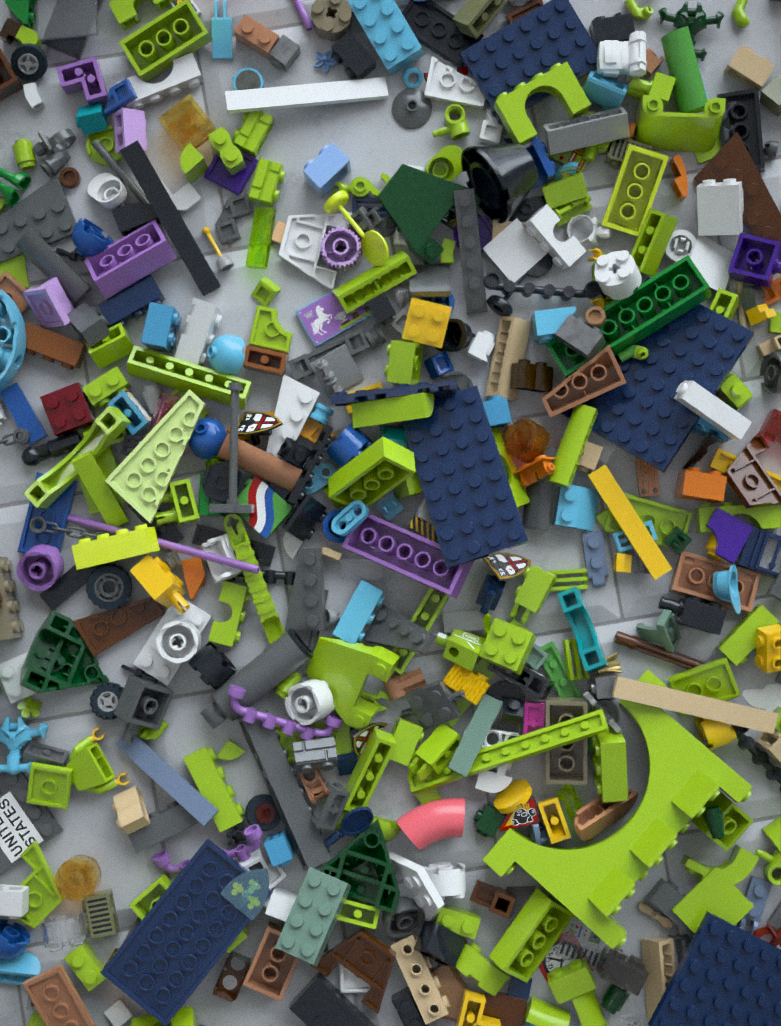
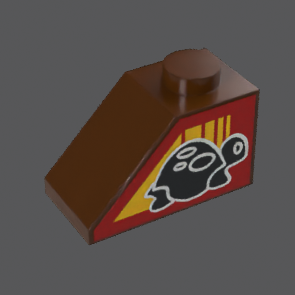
(525, 815)

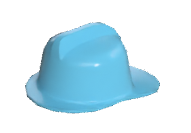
(726, 587)

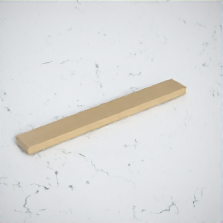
(694, 704)

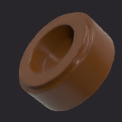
(70, 178)

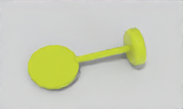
(372, 243)

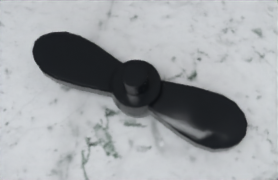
(73, 256)
(139, 673)

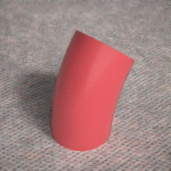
(434, 821)

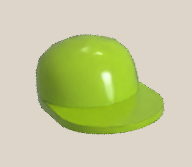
(445, 163)

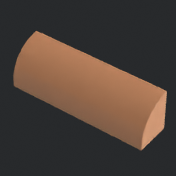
(262, 464)

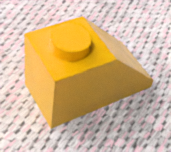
(554, 819)

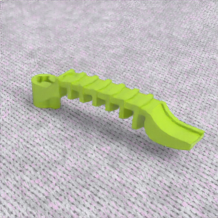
(256, 584)

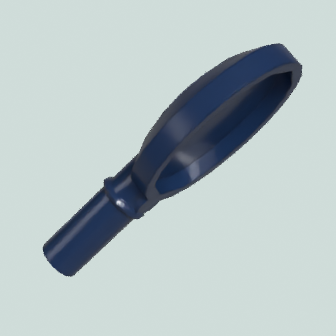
(352, 824)

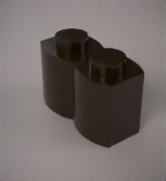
(531, 377)

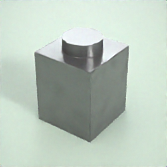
(284, 53)

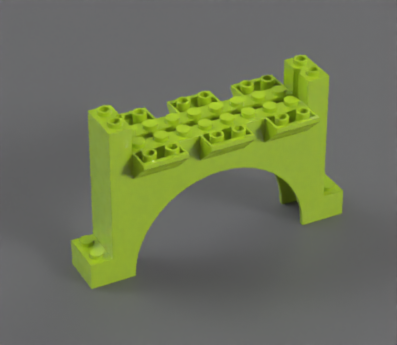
(602, 874)

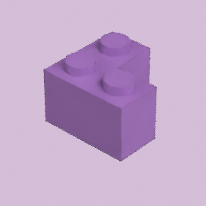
(84, 76)

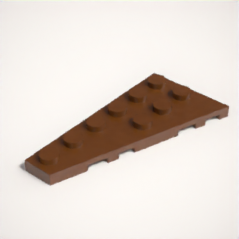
(760, 210)

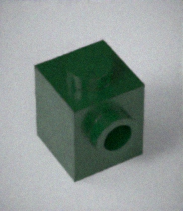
(488, 820)

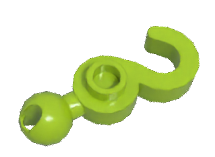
(360, 186)

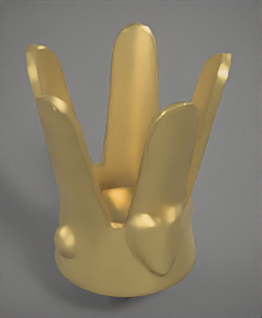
(613, 666)

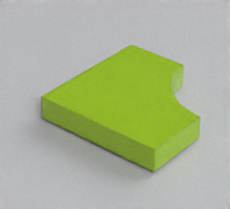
(268, 332)

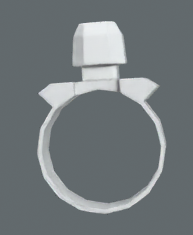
(599, 231)

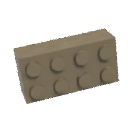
(10, 623)
(569, 762)

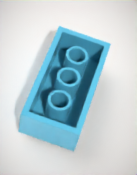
(388, 32)

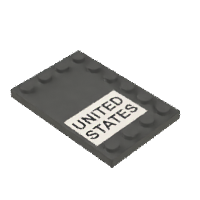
(21, 821)

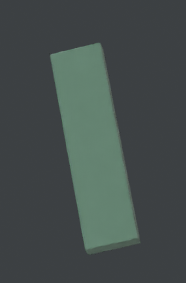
(475, 735)

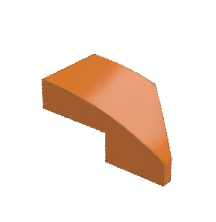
(194, 575)

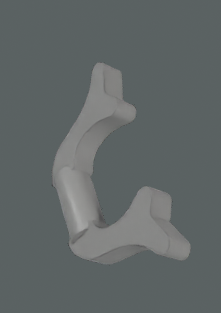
(597, 705)

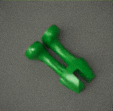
(20, 180)

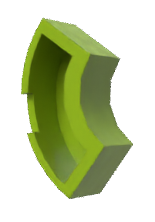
(481, 969)

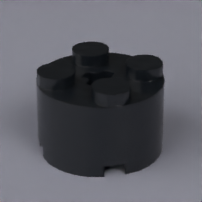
(213, 666)

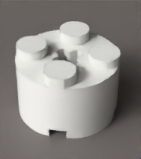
(617, 274)
(168, 636)
(309, 701)
(448, 879)

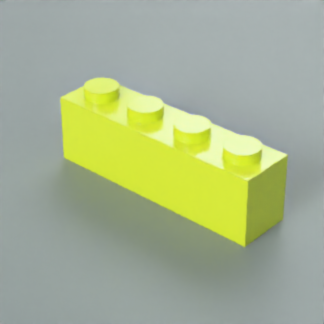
(116, 547)

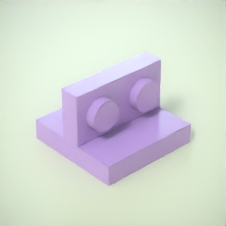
(49, 303)

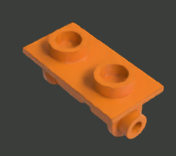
(541, 466)

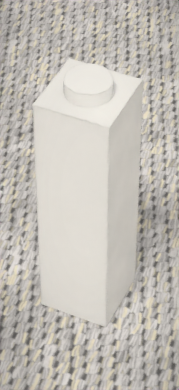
(712, 409)

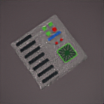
(580, 942)

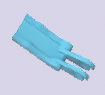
(221, 33)

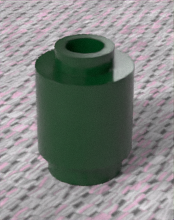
(614, 999)

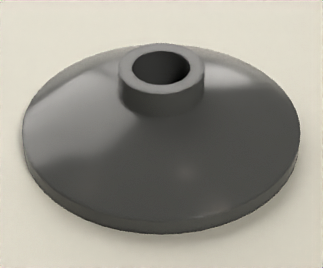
(409, 117)

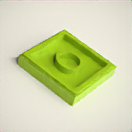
(49, 785)

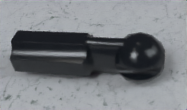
(53, 448)

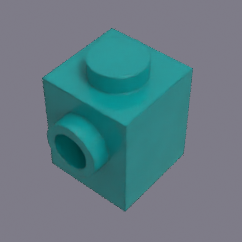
(91, 118)

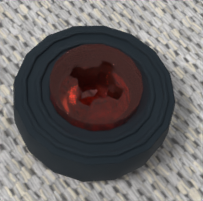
(257, 809)

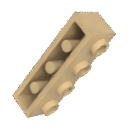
(421, 980)

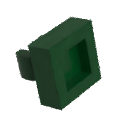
(677, 540)

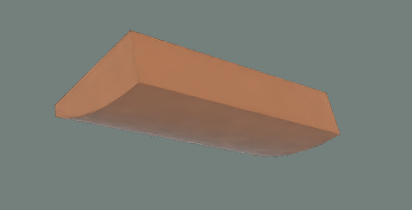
(695, 578)

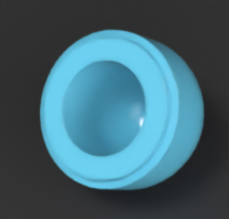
(407, 72)

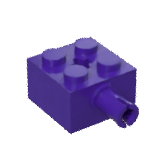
(746, 252)

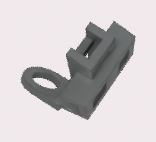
(380, 225)

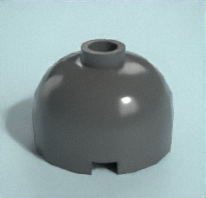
(772, 372)
(406, 918)

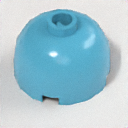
(226, 354)

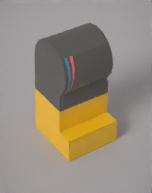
(755, 305)
(628, 564)

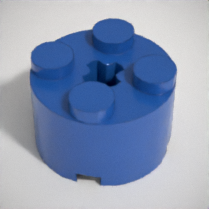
(348, 445)

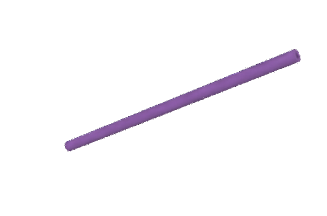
(170, 545)

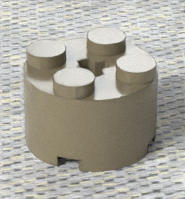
(323, 23)

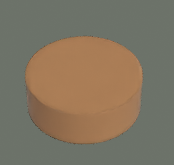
(595, 317)

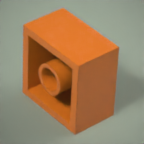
(701, 486)

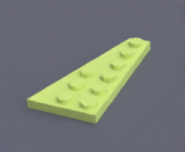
(151, 465)

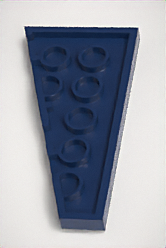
(439, 390)

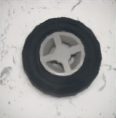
(26, 69)

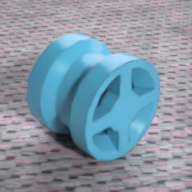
(321, 413)

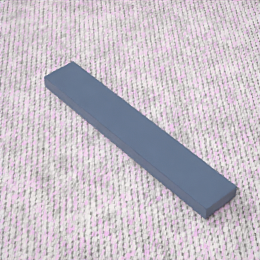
(169, 779)

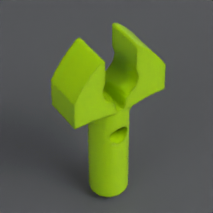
(372, 698)

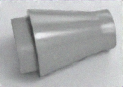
(151, 395)

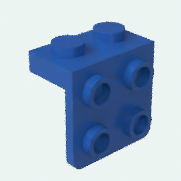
(545, 167)

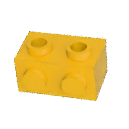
(768, 648)

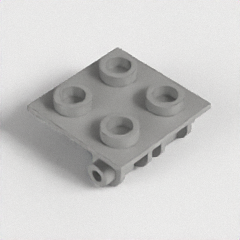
(336, 370)

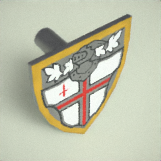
(507, 565)

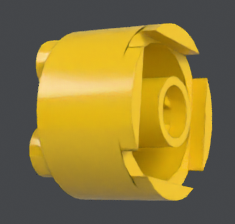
(715, 732)

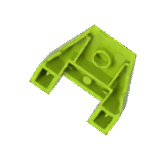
(346, 672)

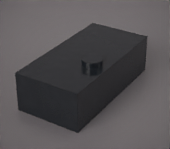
(324, 1005)

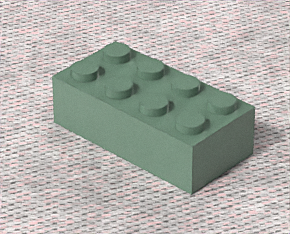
(313, 916)

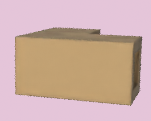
(769, 346)

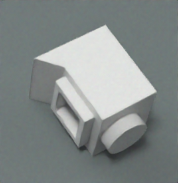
(482, 347)

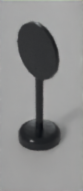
(501, 305)

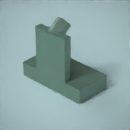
(665, 633)

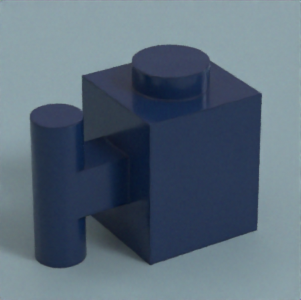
(490, 593)

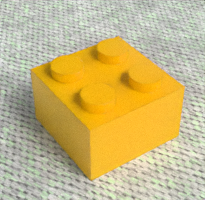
(426, 322)

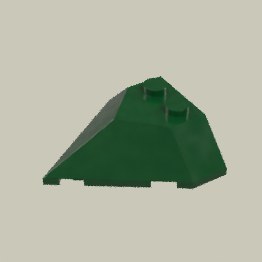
(59, 658)
(367, 869)

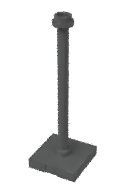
(232, 504)

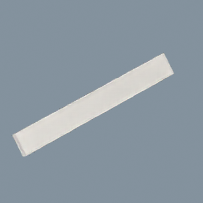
(306, 95)

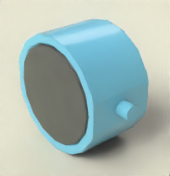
(247, 79)

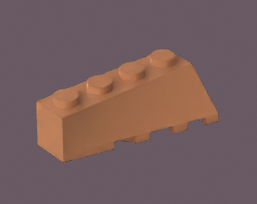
(589, 381)

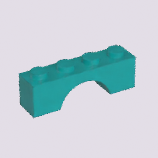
(584, 630)

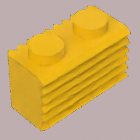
(472, 684)

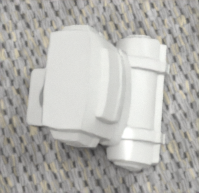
(624, 57)

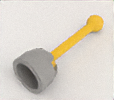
(223, 262)

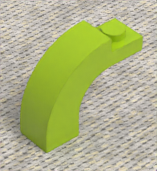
(735, 868)

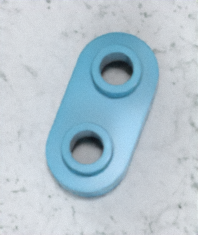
(319, 481)
(349, 516)

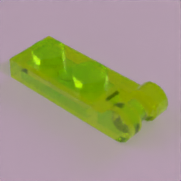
(570, 797)

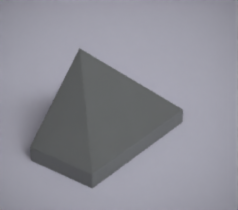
(522, 895)

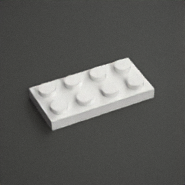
(150, 658)

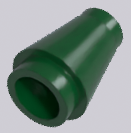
(715, 821)

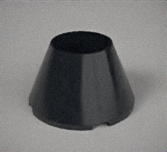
(500, 177)

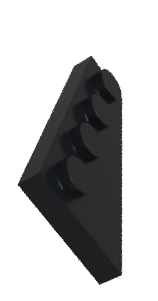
(314, 459)

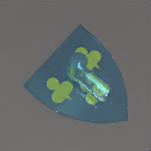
(248, 891)

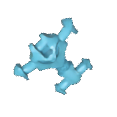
(14, 737)

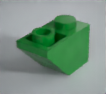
(23, 11)

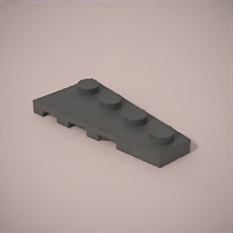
(398, 632)

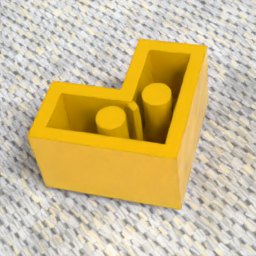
(472, 1011)

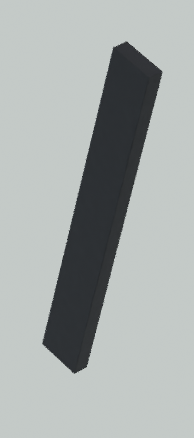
(170, 217)

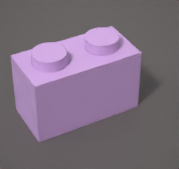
(128, 128)

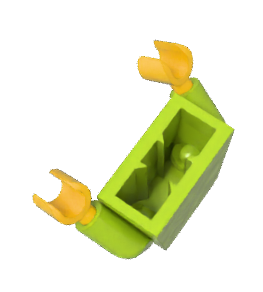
(91, 767)

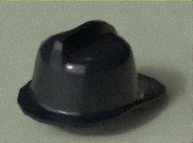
(457, 336)

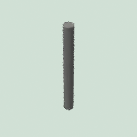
(120, 172)

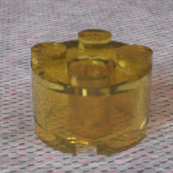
(70, 886)

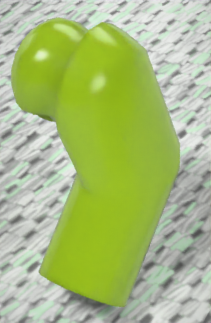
(739, 15)
(152, 734)

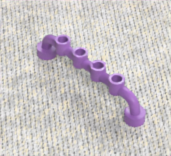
(270, 720)
(252, 834)

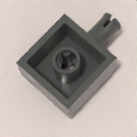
(142, 705)

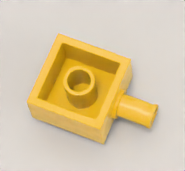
(161, 582)

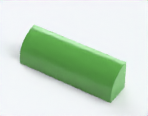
(684, 67)

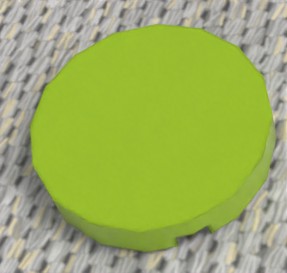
(107, 140)

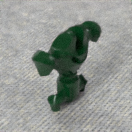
(694, 19)

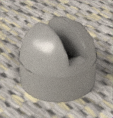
(332, 617)

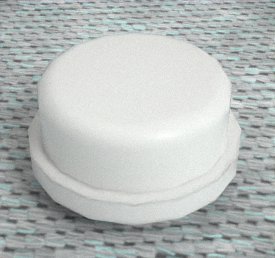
(680, 245)

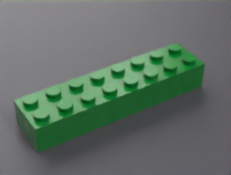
(643, 313)

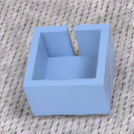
(326, 169)

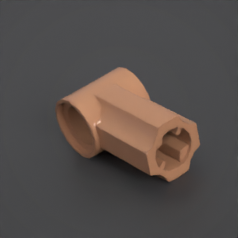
(399, 685)

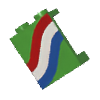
(269, 507)

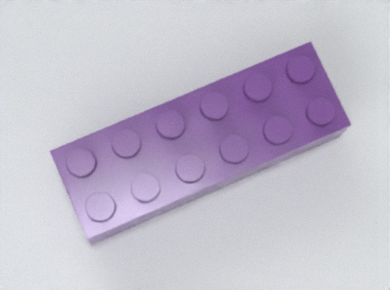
(406, 554)

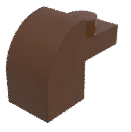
(495, 898)

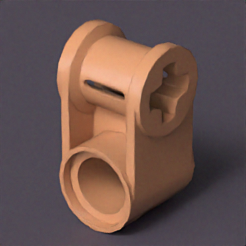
(315, 786)

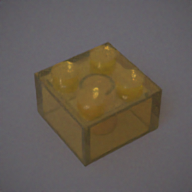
(187, 123)

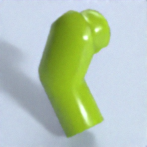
(638, 12)

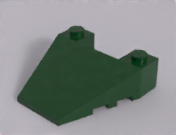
(416, 206)

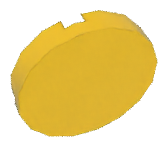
(515, 794)

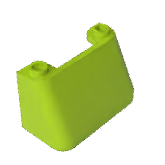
(677, 130)

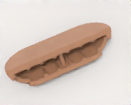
(598, 815)

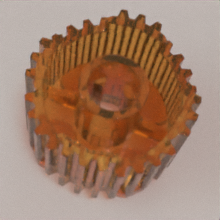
(525, 439)

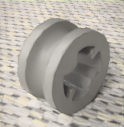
(173, 559)

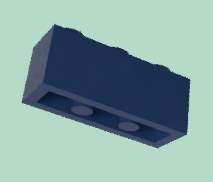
(131, 301)

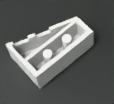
(199, 332)

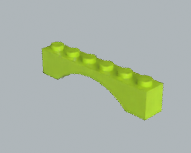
(58, 479)

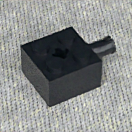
(694, 614)

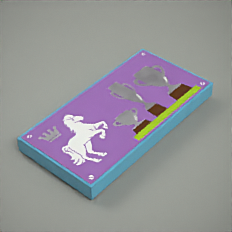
(327, 319)

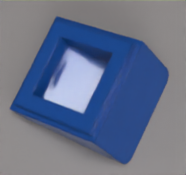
(438, 365)

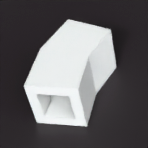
(32, 95)

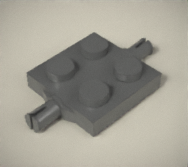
(433, 704)

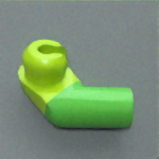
(633, 351)

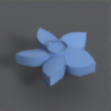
(325, 61)

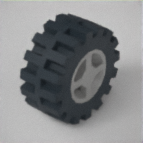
(102, 700)

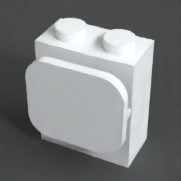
(720, 207)

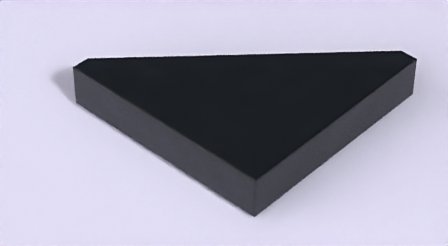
(700, 451)

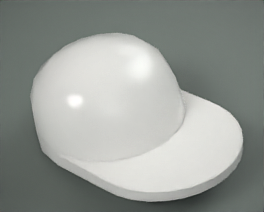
(107, 190)

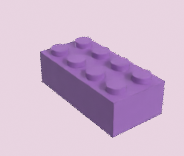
(130, 259)

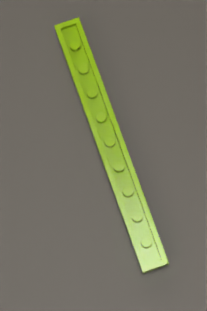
(519, 748)

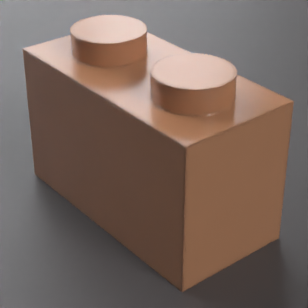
(255, 36)

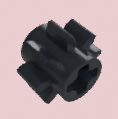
(233, 839)

